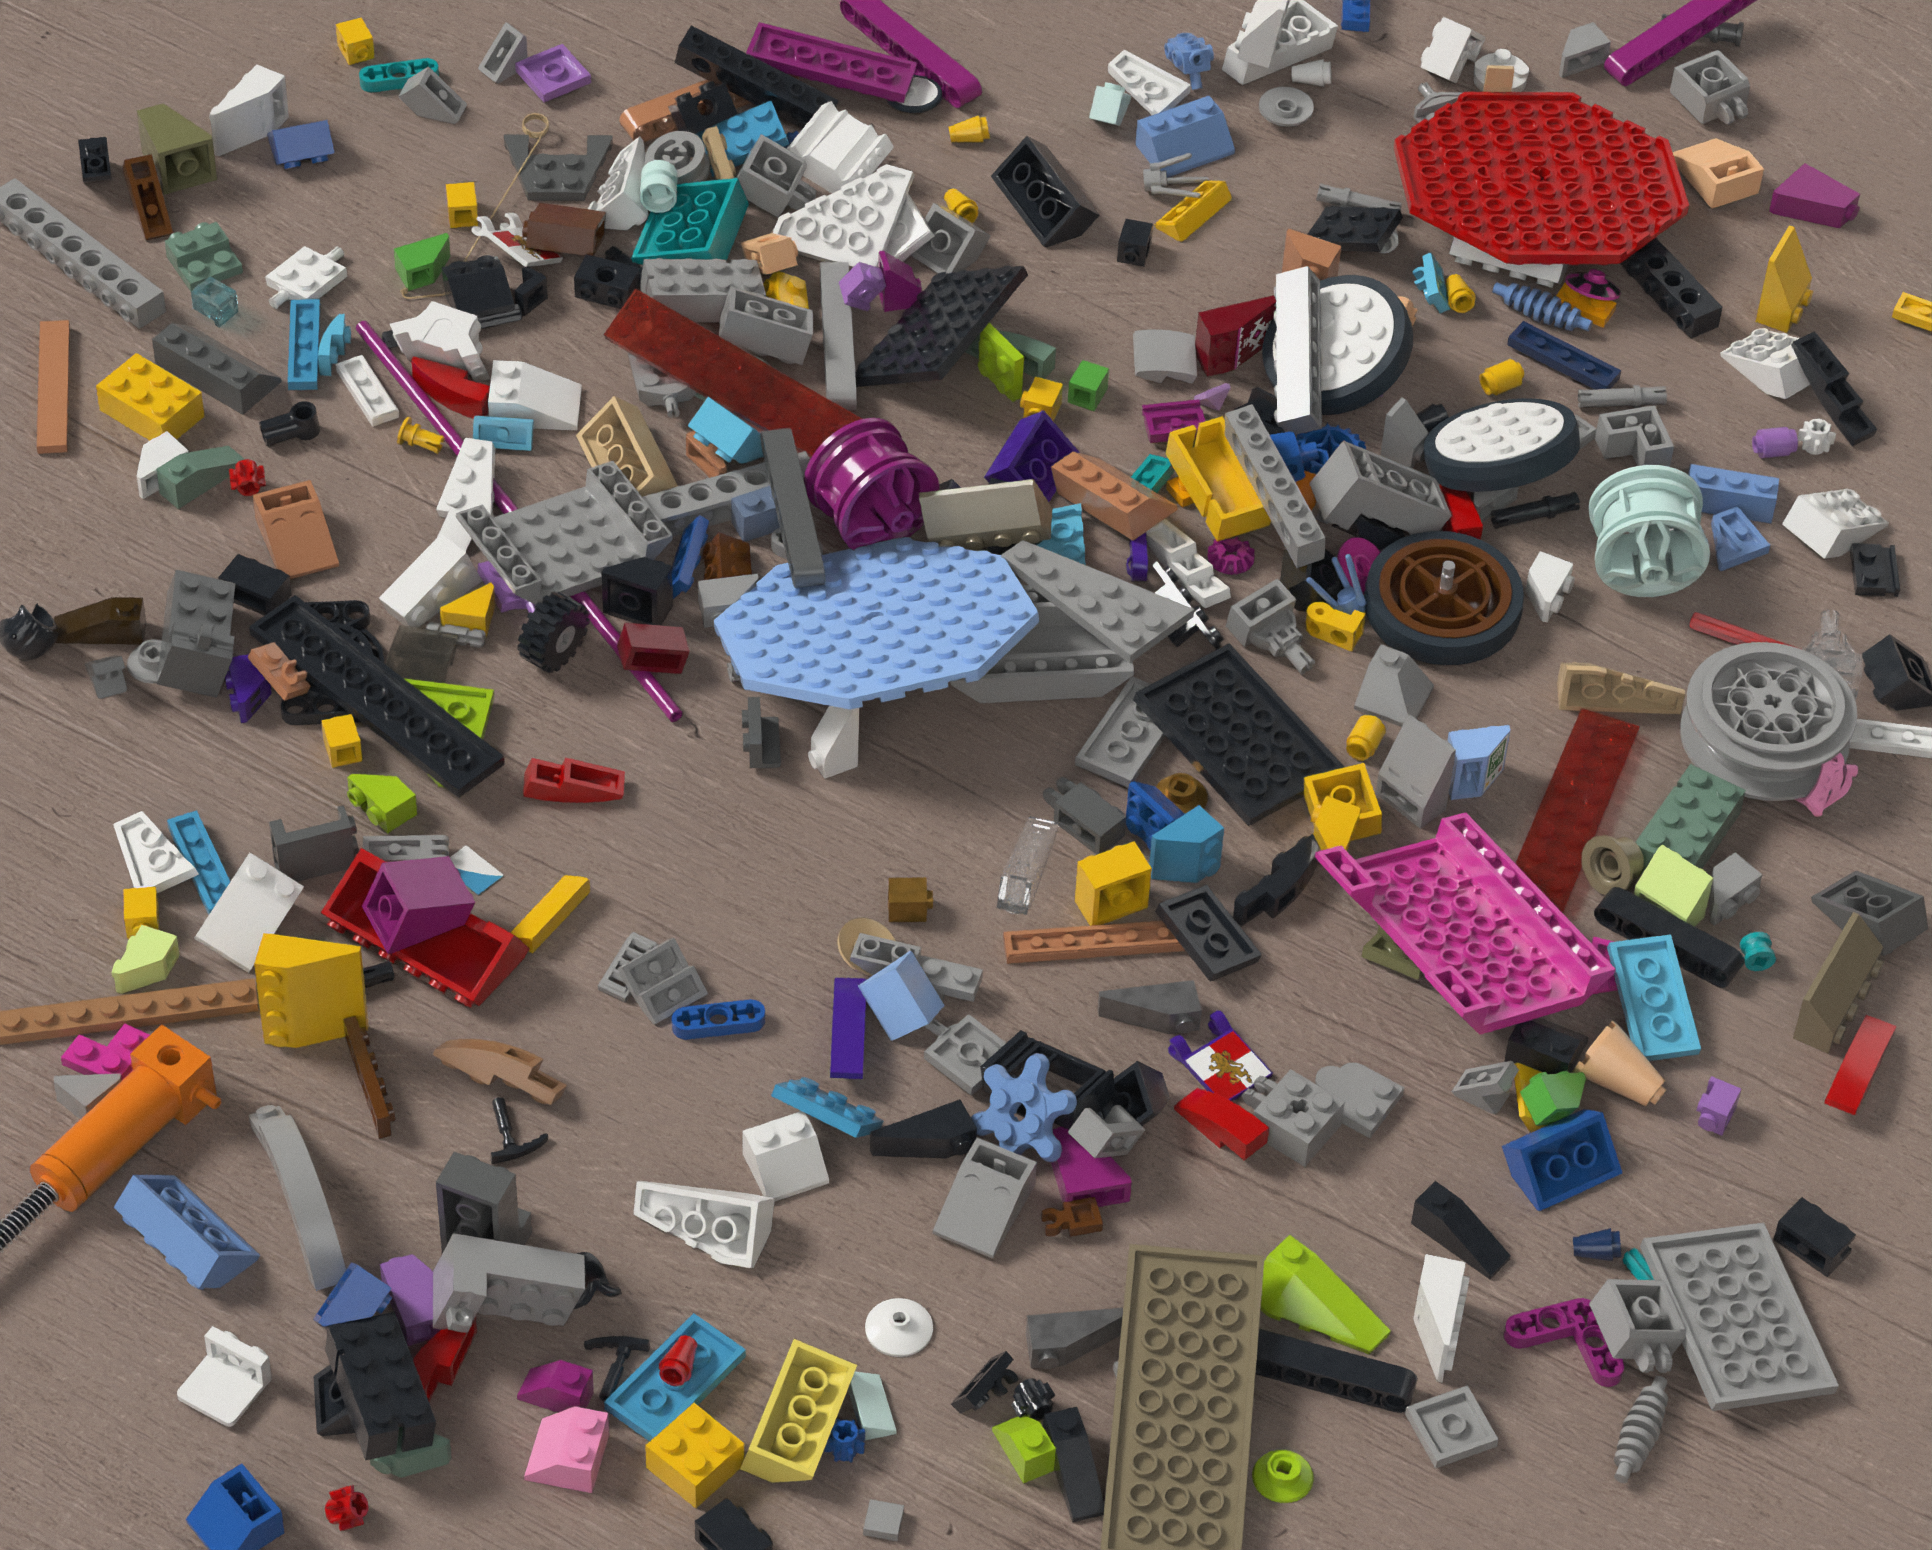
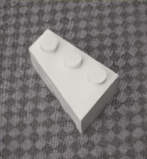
(430, 582)

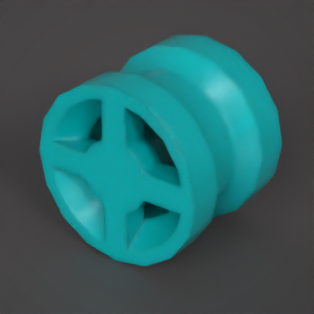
(1757, 951)

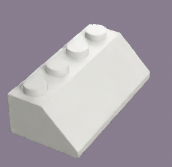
(1546, 274)

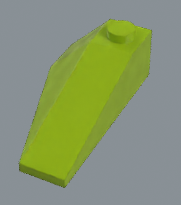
(1312, 1295)

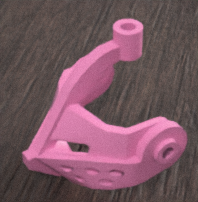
(1832, 778)

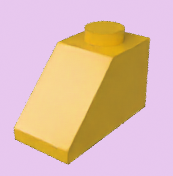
(1335, 823)

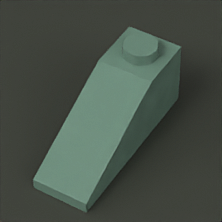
(195, 473)

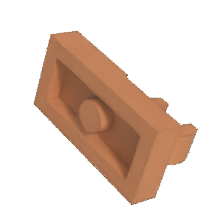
(279, 671)

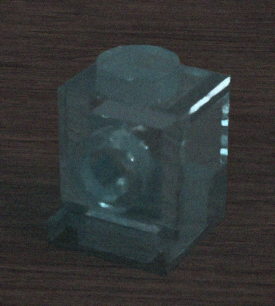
(215, 301)

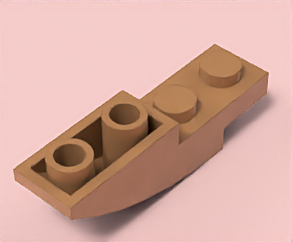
(491, 1060)

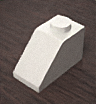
(153, 455)

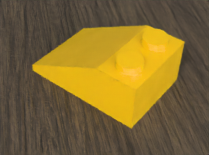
(1785, 285)

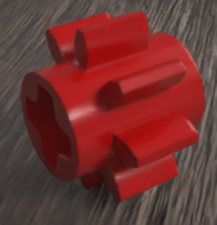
(247, 477)
(346, 1508)

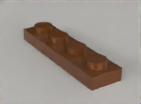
(372, 1087)

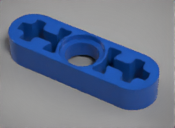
(727, 1009)

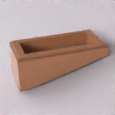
(704, 456)

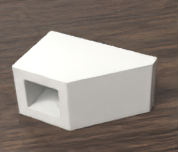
(1547, 583)

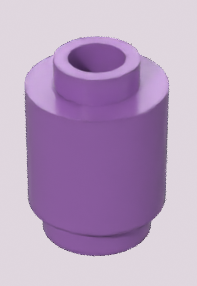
(1775, 442)

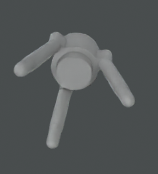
(1156, 180)

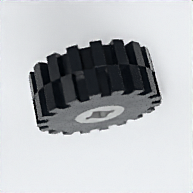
(553, 632)

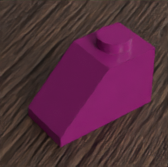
(900, 283)
(558, 1386)

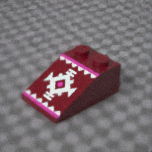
(1232, 334)

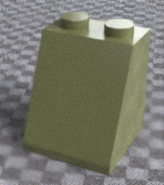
(178, 148)

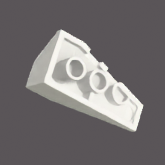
(622, 189)
(718, 1222)

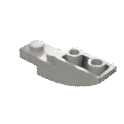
(946, 977)

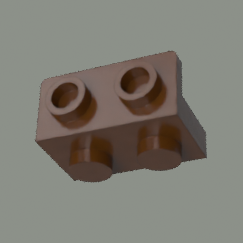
(726, 557)

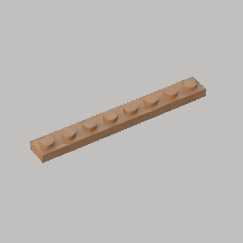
(131, 1009)

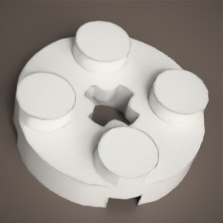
(1502, 58)

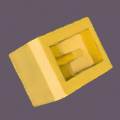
(471, 610)

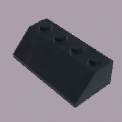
(1044, 193)

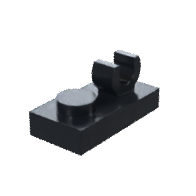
(988, 1378)

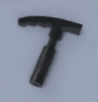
(511, 1150)
(624, 1345)

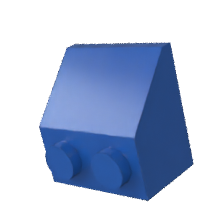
(301, 143)

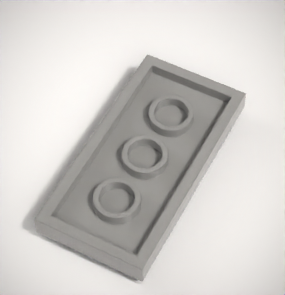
(1122, 739)

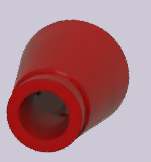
(678, 1362)

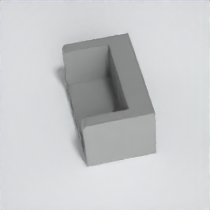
(1109, 1136)

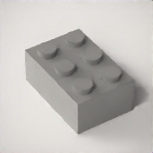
(766, 325)

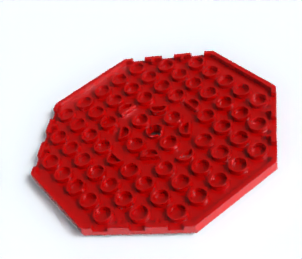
(1482, 167)

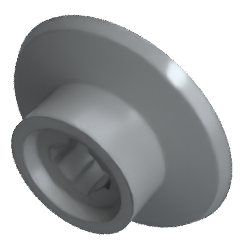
(141, 661)

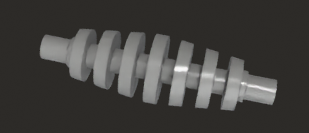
(1641, 1429)

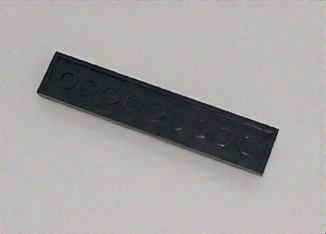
(379, 696)

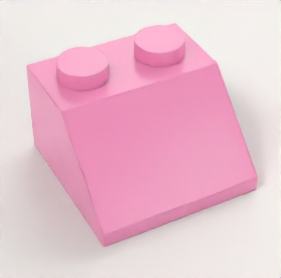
(569, 1449)

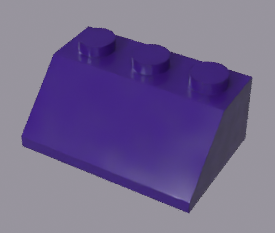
(1031, 452)

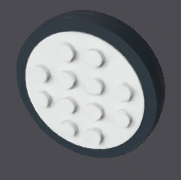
(1362, 342)
(1502, 445)

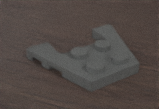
(557, 176)

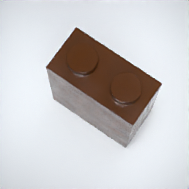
(565, 229)

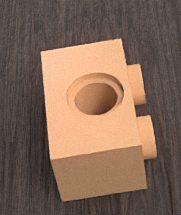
(772, 252)

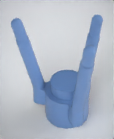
(1348, 598)

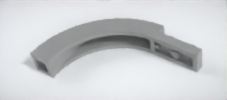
(303, 1194)

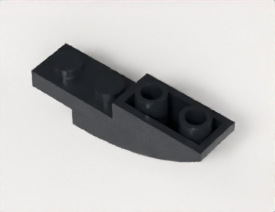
(1287, 880)

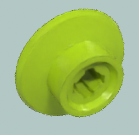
(1281, 1486)

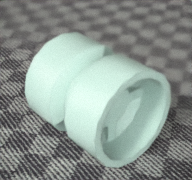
(658, 186)

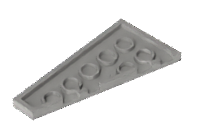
(1109, 608)

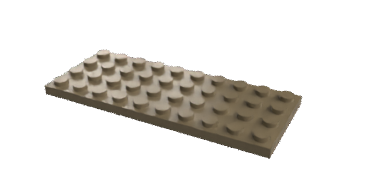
(1183, 1400)

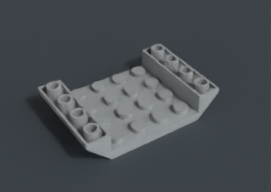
(569, 537)

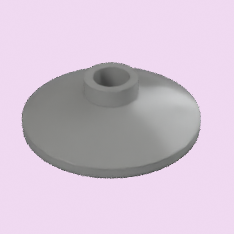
(1286, 106)

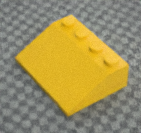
(308, 989)

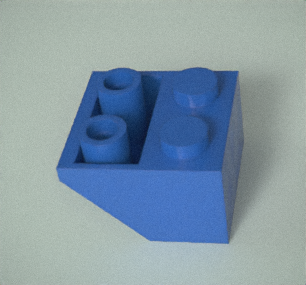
(1148, 811)
(236, 1514)

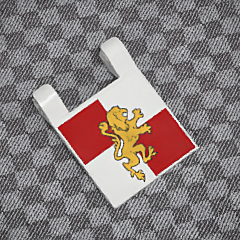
(513, 242)

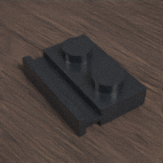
(1874, 569)

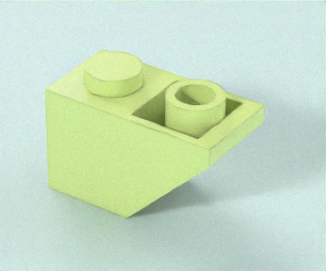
(146, 960)

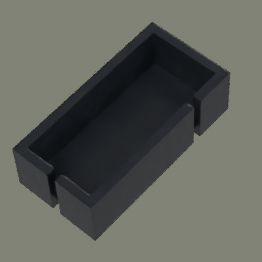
(380, 1385)

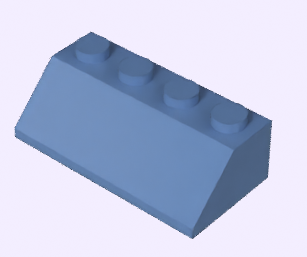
(184, 1230)

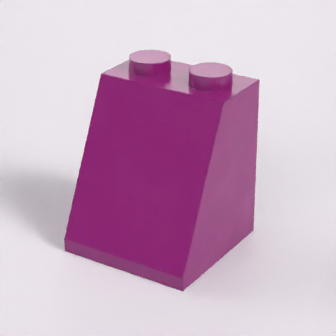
(416, 901)

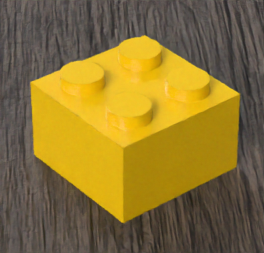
(1350, 786)
(1112, 884)
(694, 1455)

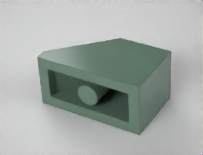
(414, 1461)

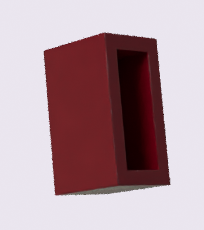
(653, 648)

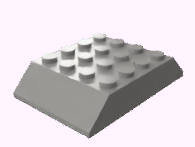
(1051, 663)

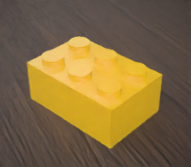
(149, 399)

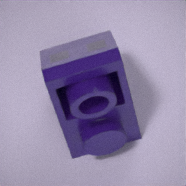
(248, 687)

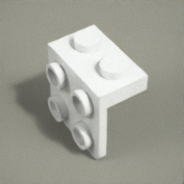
(226, 1378)

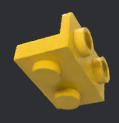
(787, 289)

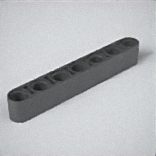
(792, 508)

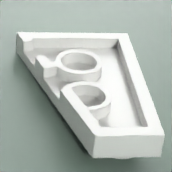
(150, 855)

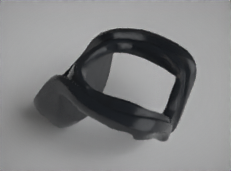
(595, 1280)

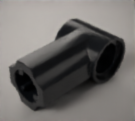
(299, 423)

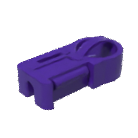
(1138, 559)

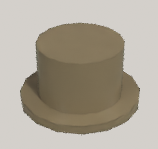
(1611, 862)

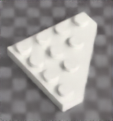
(851, 221)

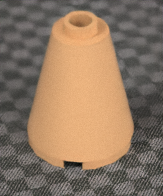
(1621, 1067)

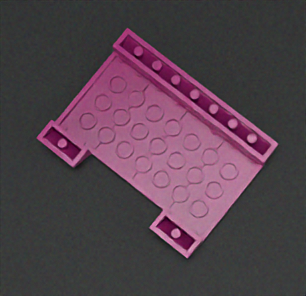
(1474, 925)

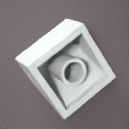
(785, 1156)

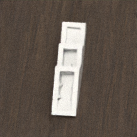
(1194, 571)

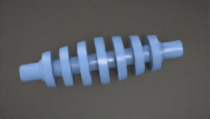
(1542, 306)

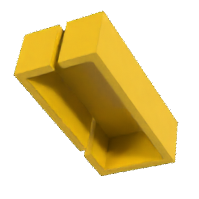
(1216, 479)

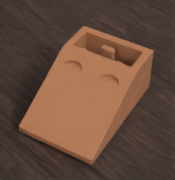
(295, 529)

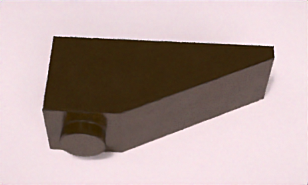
(104, 622)

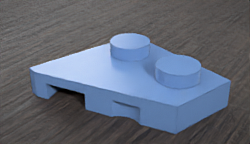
(1736, 539)

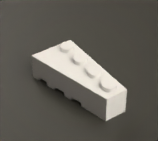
(1302, 36)

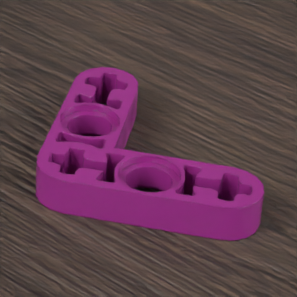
(1569, 1326)

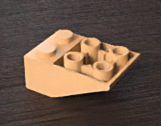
(1720, 171)

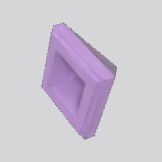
(1214, 397)

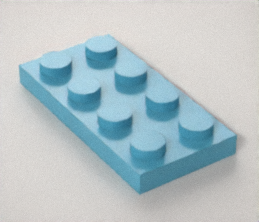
(1654, 997)

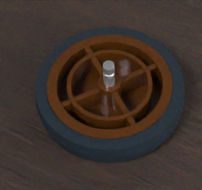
(1444, 598)

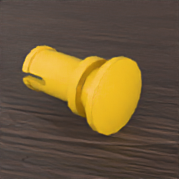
(417, 436)

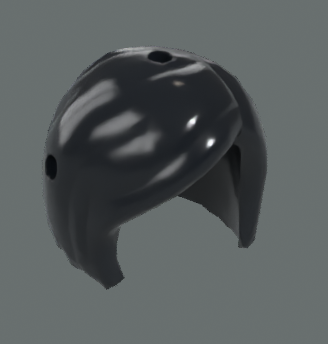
(28, 634)

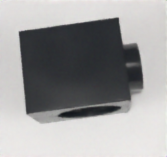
(1135, 242)

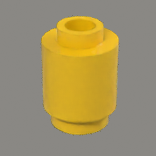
(1501, 377)
(1365, 737)

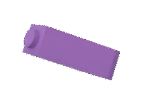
(411, 1296)

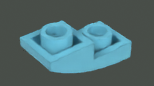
(333, 344)

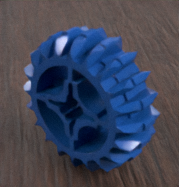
(1326, 441)

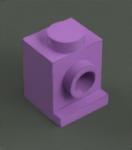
(861, 285)
(1717, 1105)

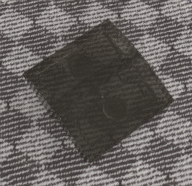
(422, 654)

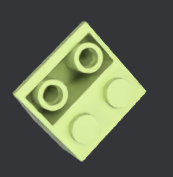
(1675, 886)

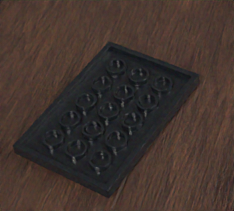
(939, 326)
(1236, 733)

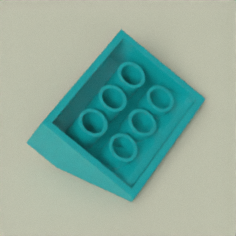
(698, 225)

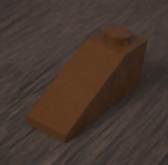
(147, 197)

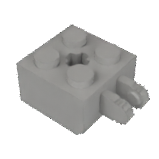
(1711, 88)
(773, 178)
(1297, 1114)
(1639, 1322)

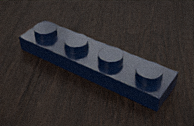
(1563, 357)

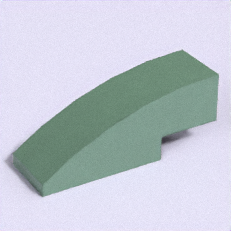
(1038, 356)

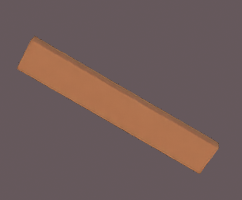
(53, 387)
(1089, 942)

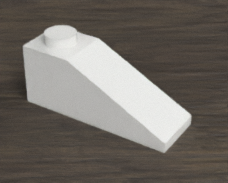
(835, 742)

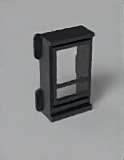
(1096, 1084)

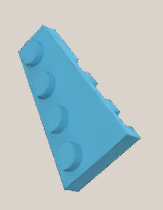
(1067, 533)

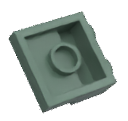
(202, 254)

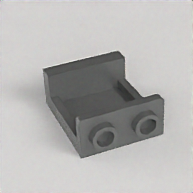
(314, 849)

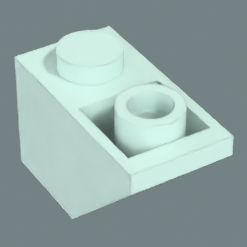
(1109, 104)

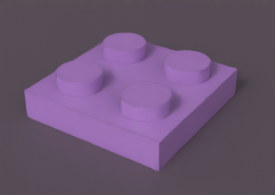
(553, 73)

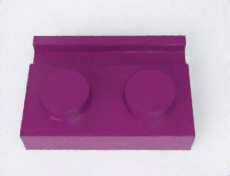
(1167, 417)

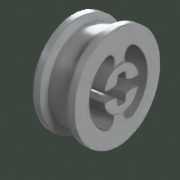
(677, 149)

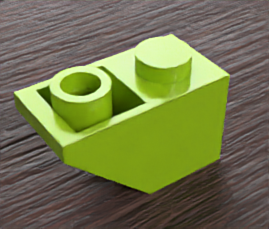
(383, 799)

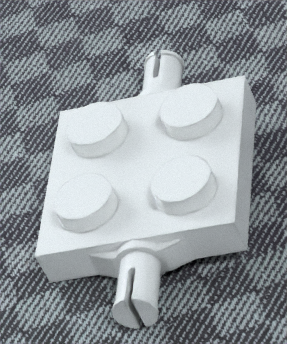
(306, 276)

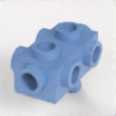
(1190, 56)

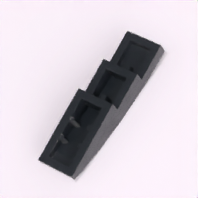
(1830, 385)

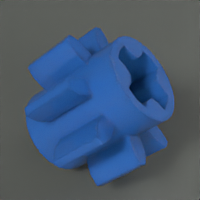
(845, 1441)

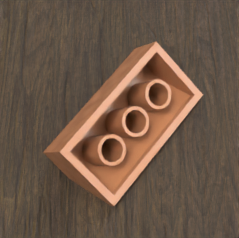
(1110, 494)

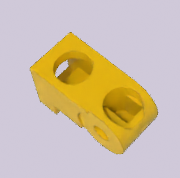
(1334, 625)

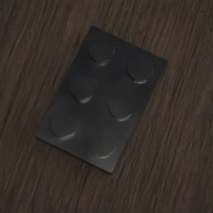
(1357, 227)
(1208, 933)

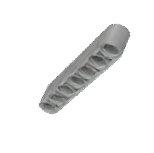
(837, 337)

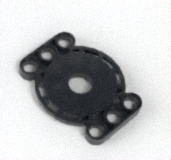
(315, 697)

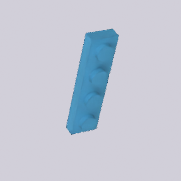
(304, 344)
(198, 849)

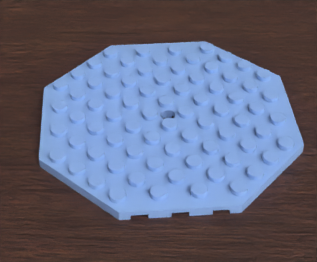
(879, 625)

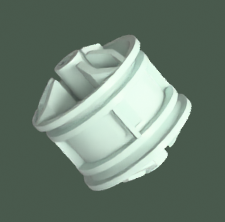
(1651, 557)

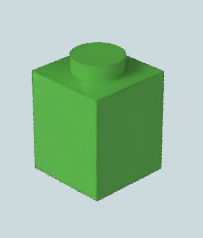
(1088, 385)

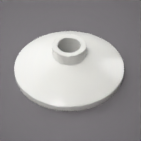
(899, 1338)

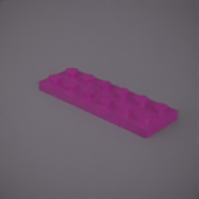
(833, 62)

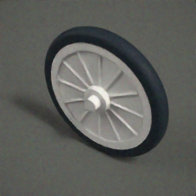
(921, 97)

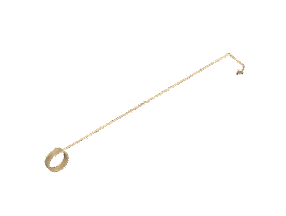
(531, 134)

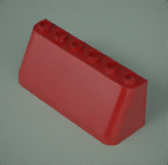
(464, 960)

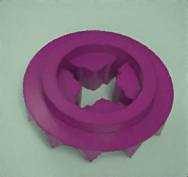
(1231, 564)

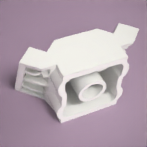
(839, 148)
(444, 338)

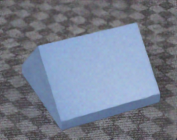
(902, 997)

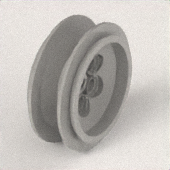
(1767, 718)

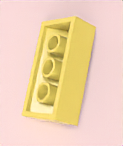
(799, 1415)

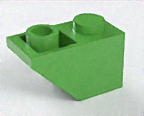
(421, 261)
(1553, 1096)

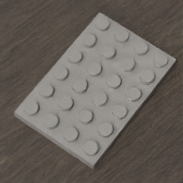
(1740, 1317)

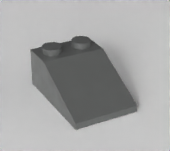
(1888, 910)

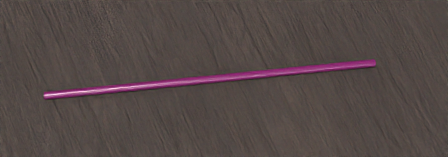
(506, 505)

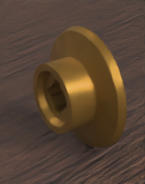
(1193, 791)

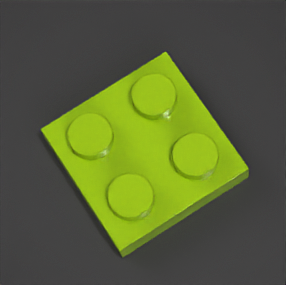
(1001, 362)

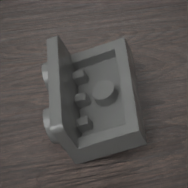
(762, 737)

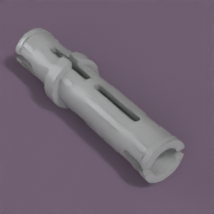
(1348, 198)
(1622, 397)

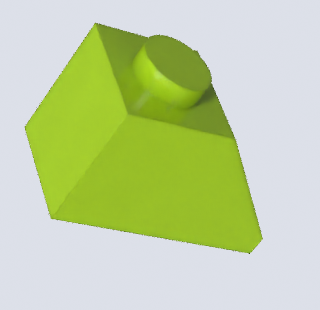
(1026, 1447)

